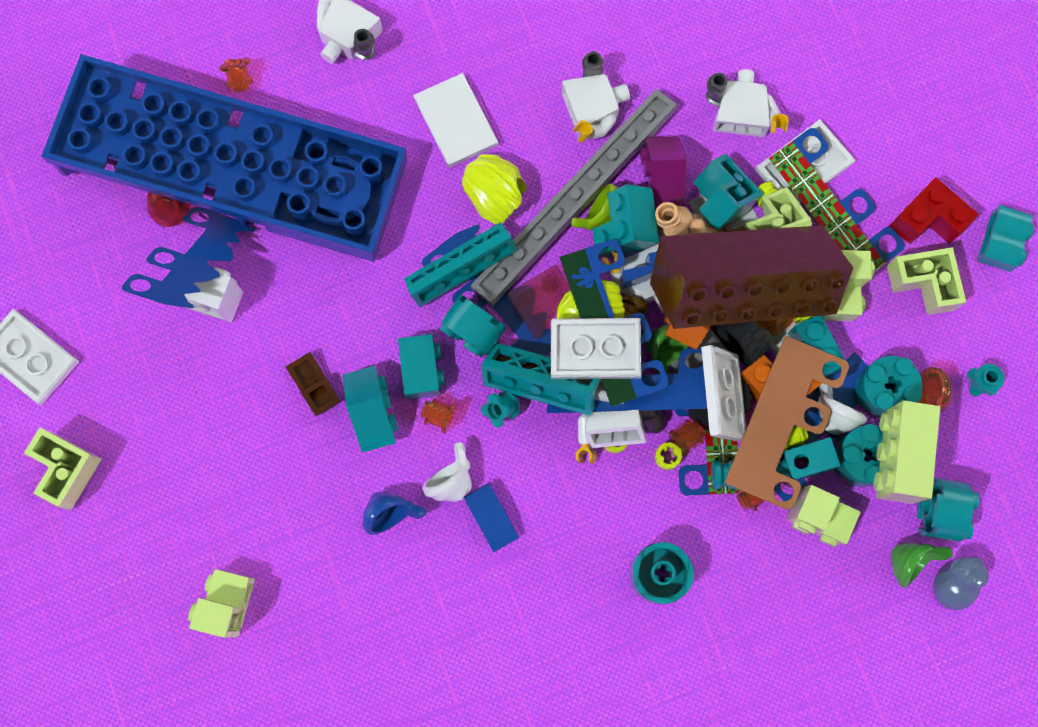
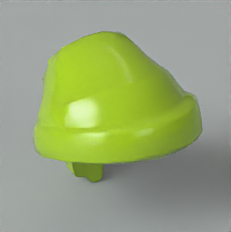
(599, 211)

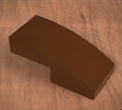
(312, 383)

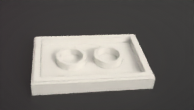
(455, 120)
(827, 166)
(596, 348)
(32, 358)
(723, 393)

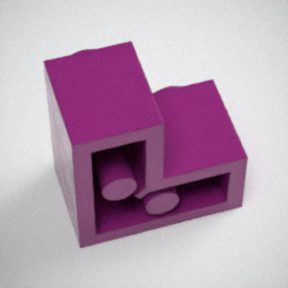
(666, 169)

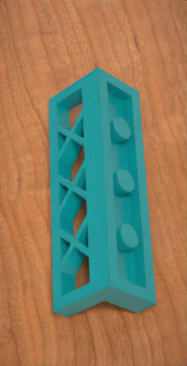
(460, 264)
(536, 382)

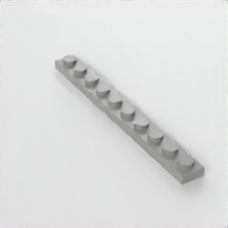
(575, 196)

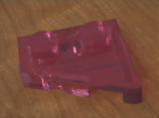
(539, 299)

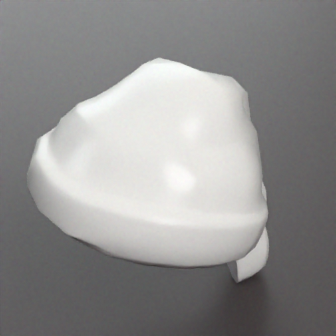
(842, 417)
(452, 481)

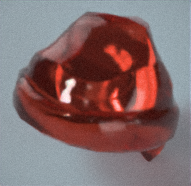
(166, 211)

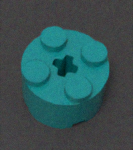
(473, 325)
(895, 372)
(851, 454)
(949, 511)
(675, 563)

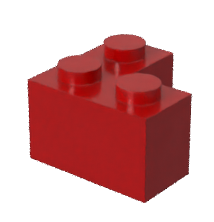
(935, 208)

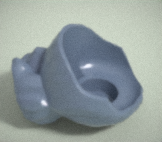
(960, 582)

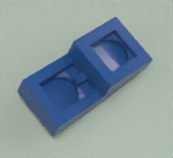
(639, 274)
(491, 517)

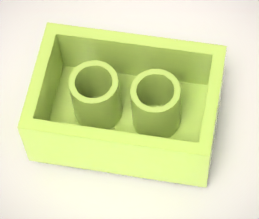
(907, 452)

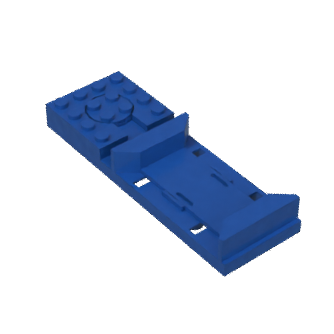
(268, 171)

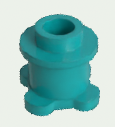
(979, 382)
(501, 407)

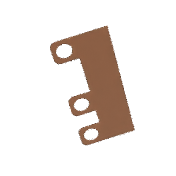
(776, 412)

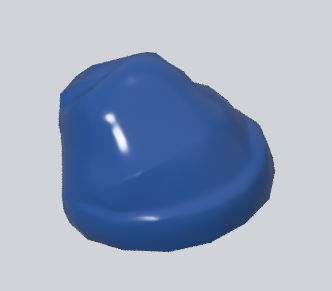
(386, 511)

